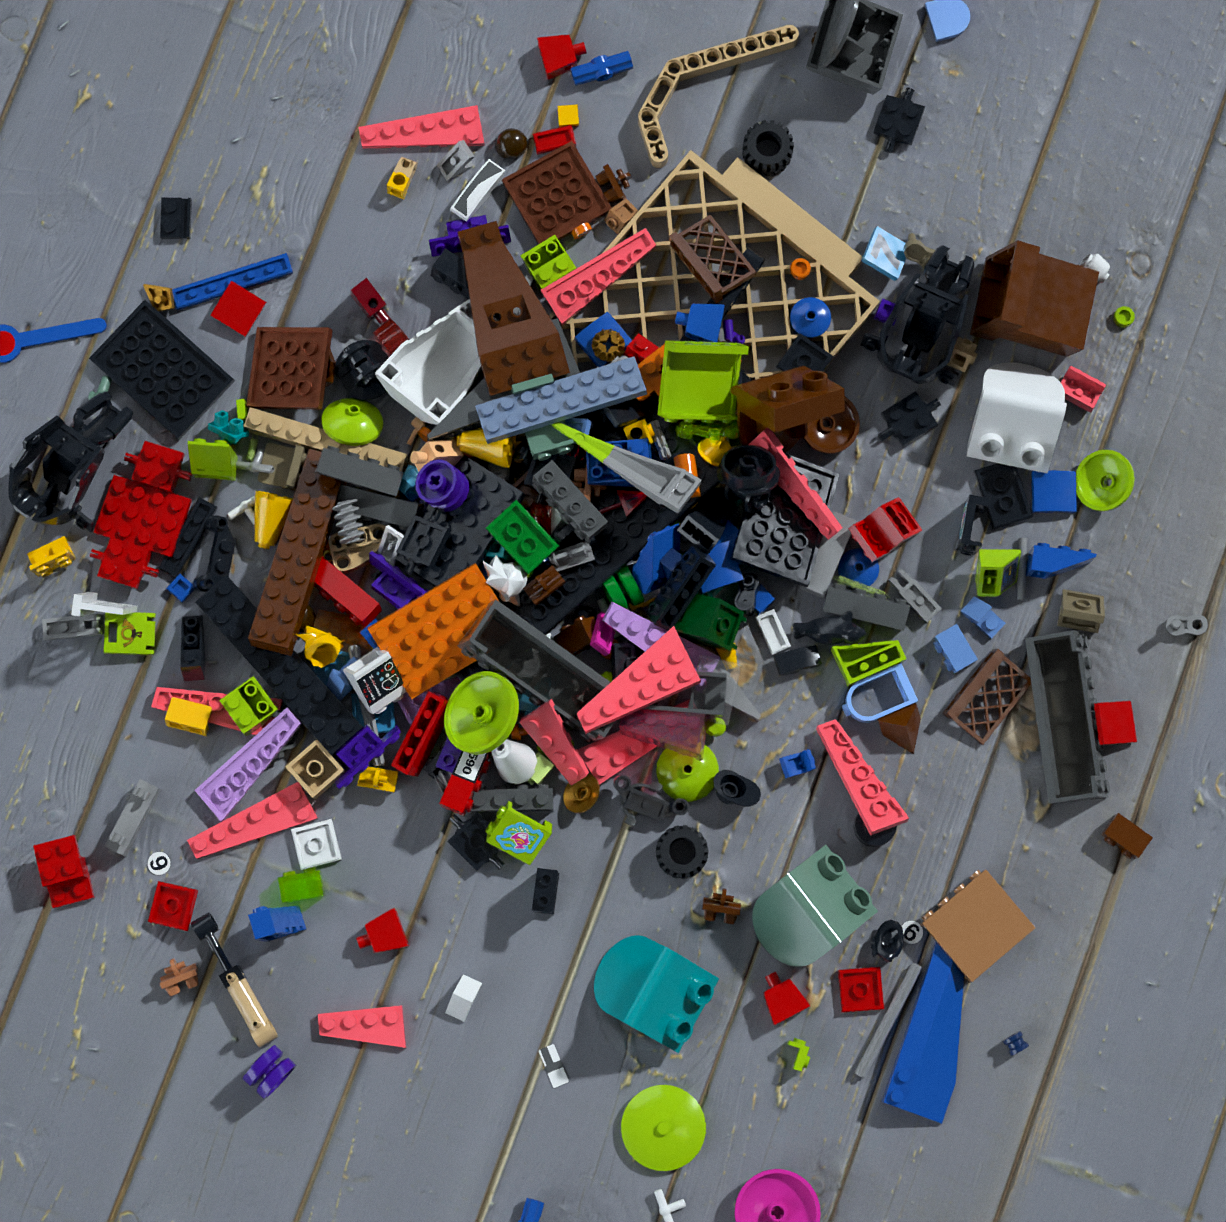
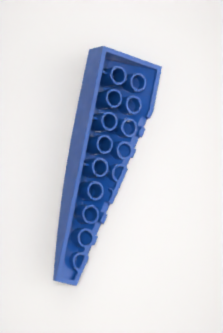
(929, 1050)

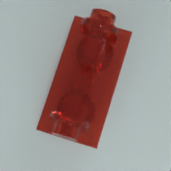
(542, 515)

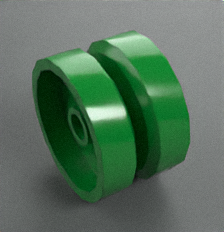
(623, 587)

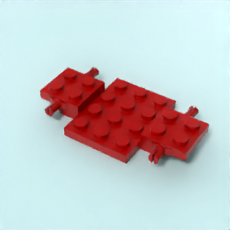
(142, 515)

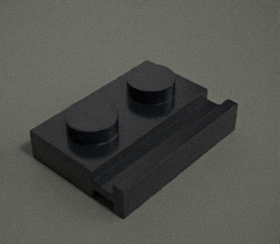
(175, 218)

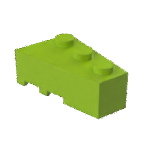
(865, 660)

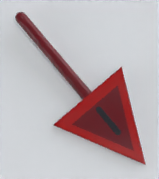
(629, 501)

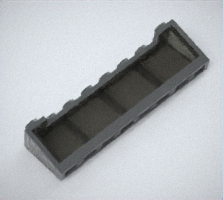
(534, 665)
(1067, 717)

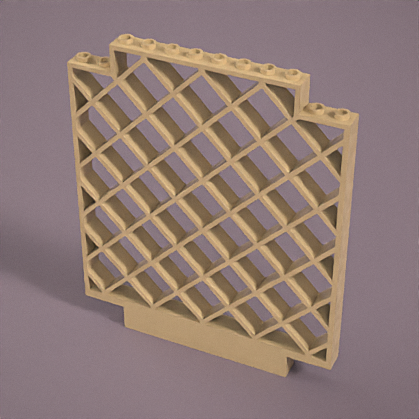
(780, 216)

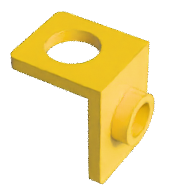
(647, 430)

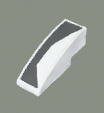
(478, 190)

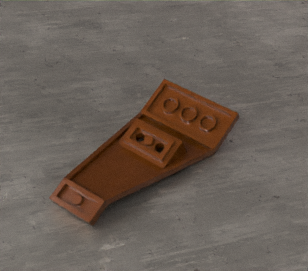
(515, 345)

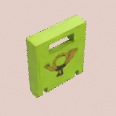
(133, 633)

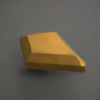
(160, 297)

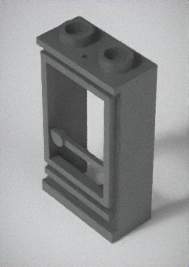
(714, 696)

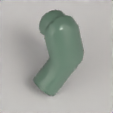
(103, 387)

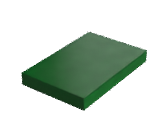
(522, 537)

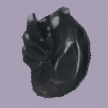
(888, 941)

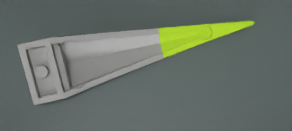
(657, 480)

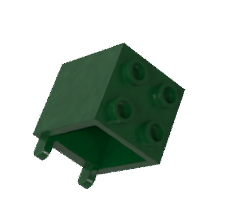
(710, 622)

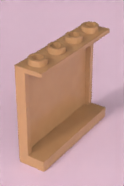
(977, 924)

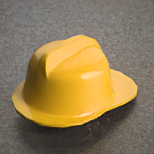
(713, 450)

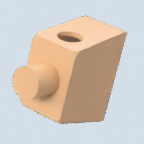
(435, 450)

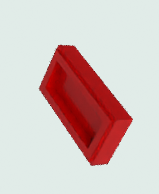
(553, 139)

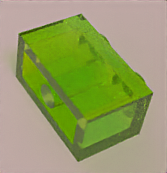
(301, 886)

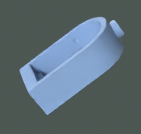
(902, 683)

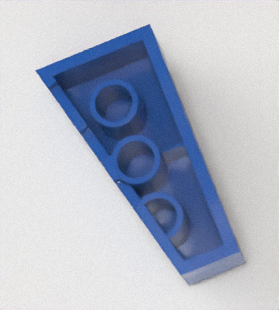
(276, 922)

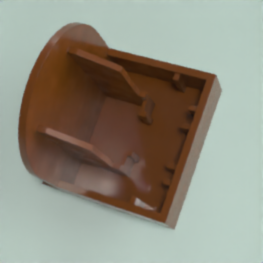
(786, 404)

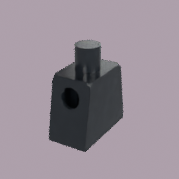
(702, 529)

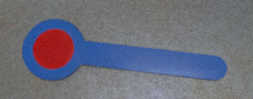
(12, 341)

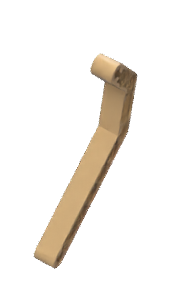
(704, 67)

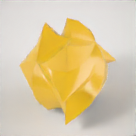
(320, 646)

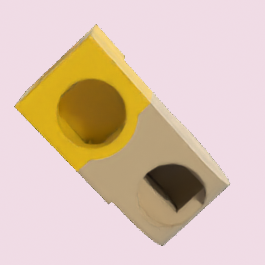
(401, 177)

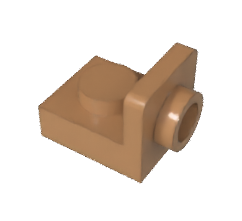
(620, 215)

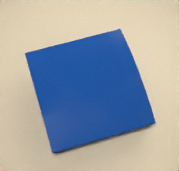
(586, 336)
(1054, 491)
(725, 571)

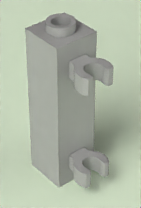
(132, 818)

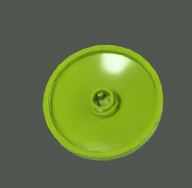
(481, 713)
(663, 1127)

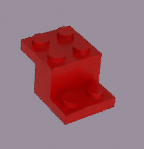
(885, 529)
(63, 871)

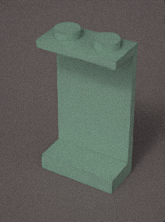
(547, 439)

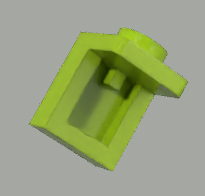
(802, 1059)

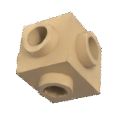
(963, 354)

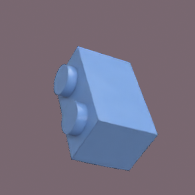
(954, 649)

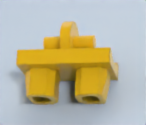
(378, 779)

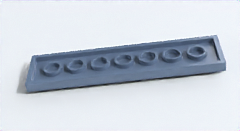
(561, 400)

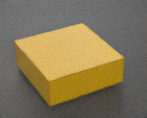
(568, 115)

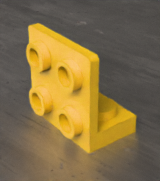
(51, 556)

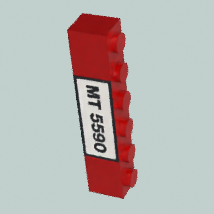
(465, 782)

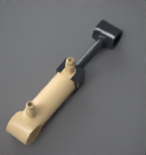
(237, 985)

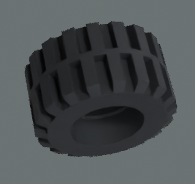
(771, 132)
(682, 833)

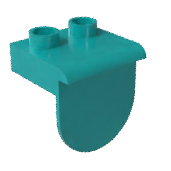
(653, 989)

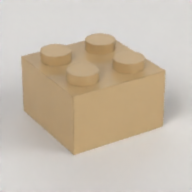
(315, 769)

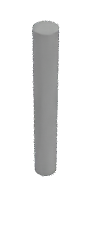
(1021, 582)

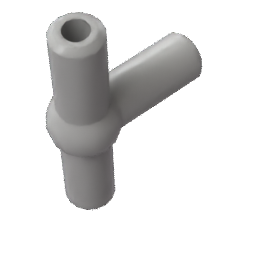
(256, 465)

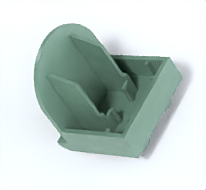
(811, 910)

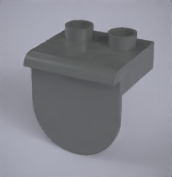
(854, 43)

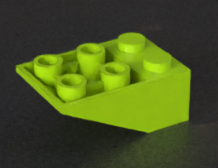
(212, 459)

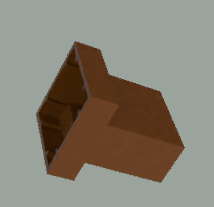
(1034, 300)

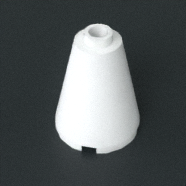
(514, 761)

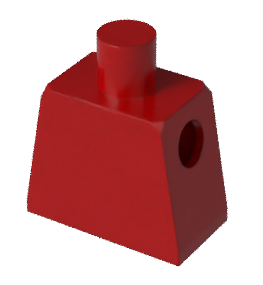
(559, 54)
(384, 933)
(783, 998)

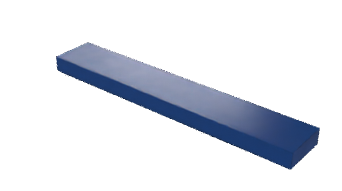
(245, 277)

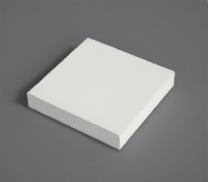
(316, 844)

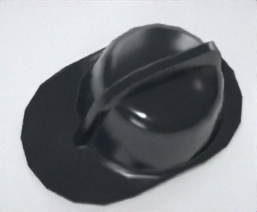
(736, 789)

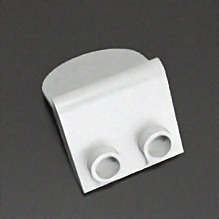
(1018, 417)

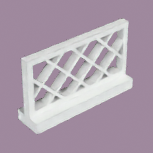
(87, 604)

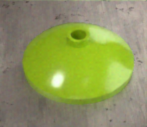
(352, 421)
(1093, 477)
(685, 785)

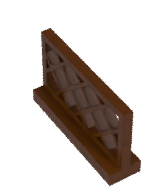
(699, 269)
(972, 687)

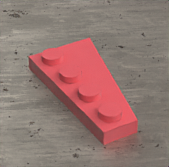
(549, 734)
(371, 1025)

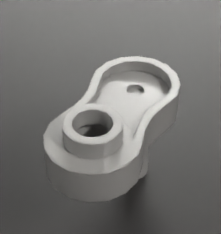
(1181, 625)

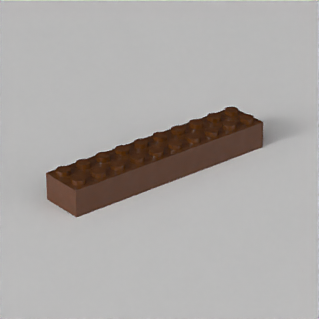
(296, 560)

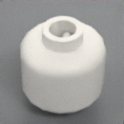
(1097, 263)

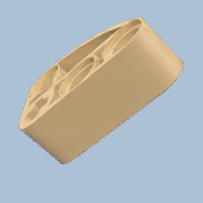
(355, 553)

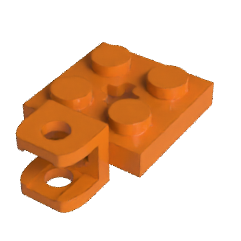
(650, 373)

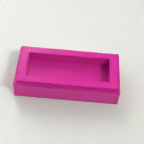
(602, 636)

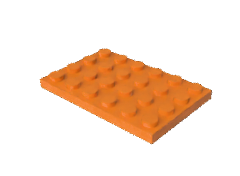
(427, 630)

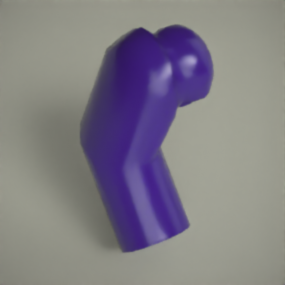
(729, 334)

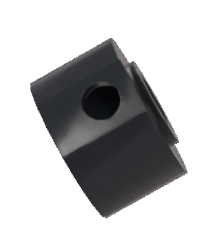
(874, 840)

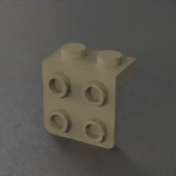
(287, 465)

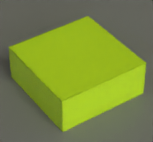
(242, 410)

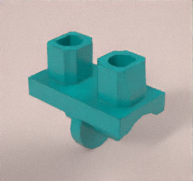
(228, 430)

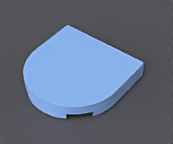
(947, 18)

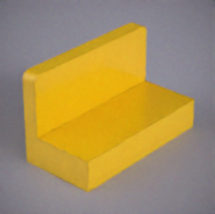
(188, 716)

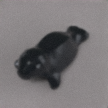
(831, 630)

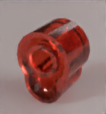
(390, 336)

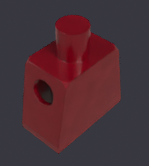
(364, 294)

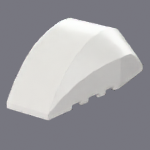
(434, 367)

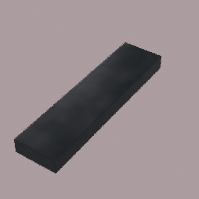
(189, 537)

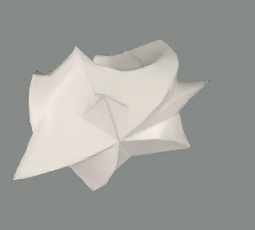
(506, 579)

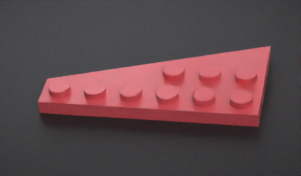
(649, 679)

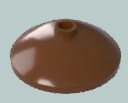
(840, 432)

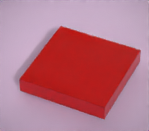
(238, 308)
(1115, 722)
(173, 906)
(860, 989)

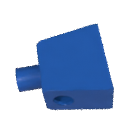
(702, 322)

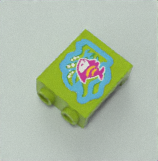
(518, 834)

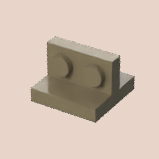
(1081, 611)

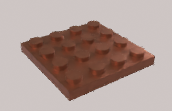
(556, 193)
(289, 367)

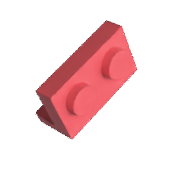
(1082, 388)

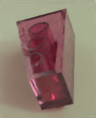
(668, 729)

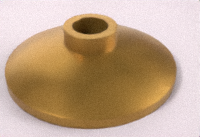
(581, 795)

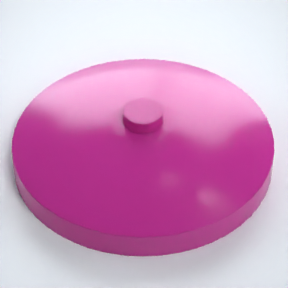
(777, 1197)

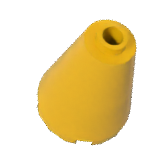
(498, 452)
(270, 517)

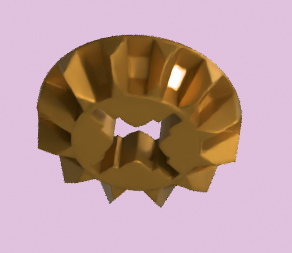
(600, 349)

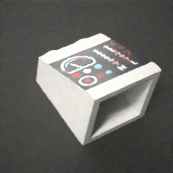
(375, 680)

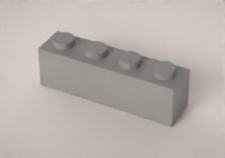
(829, 557)

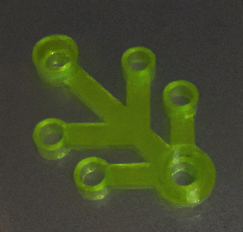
(708, 430)

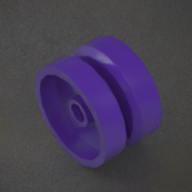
(442, 485)
(267, 1069)

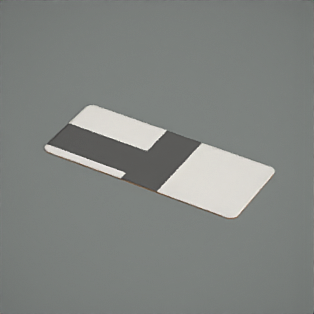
(553, 1066)

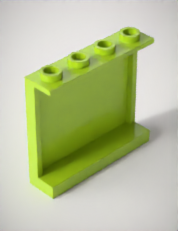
(699, 381)

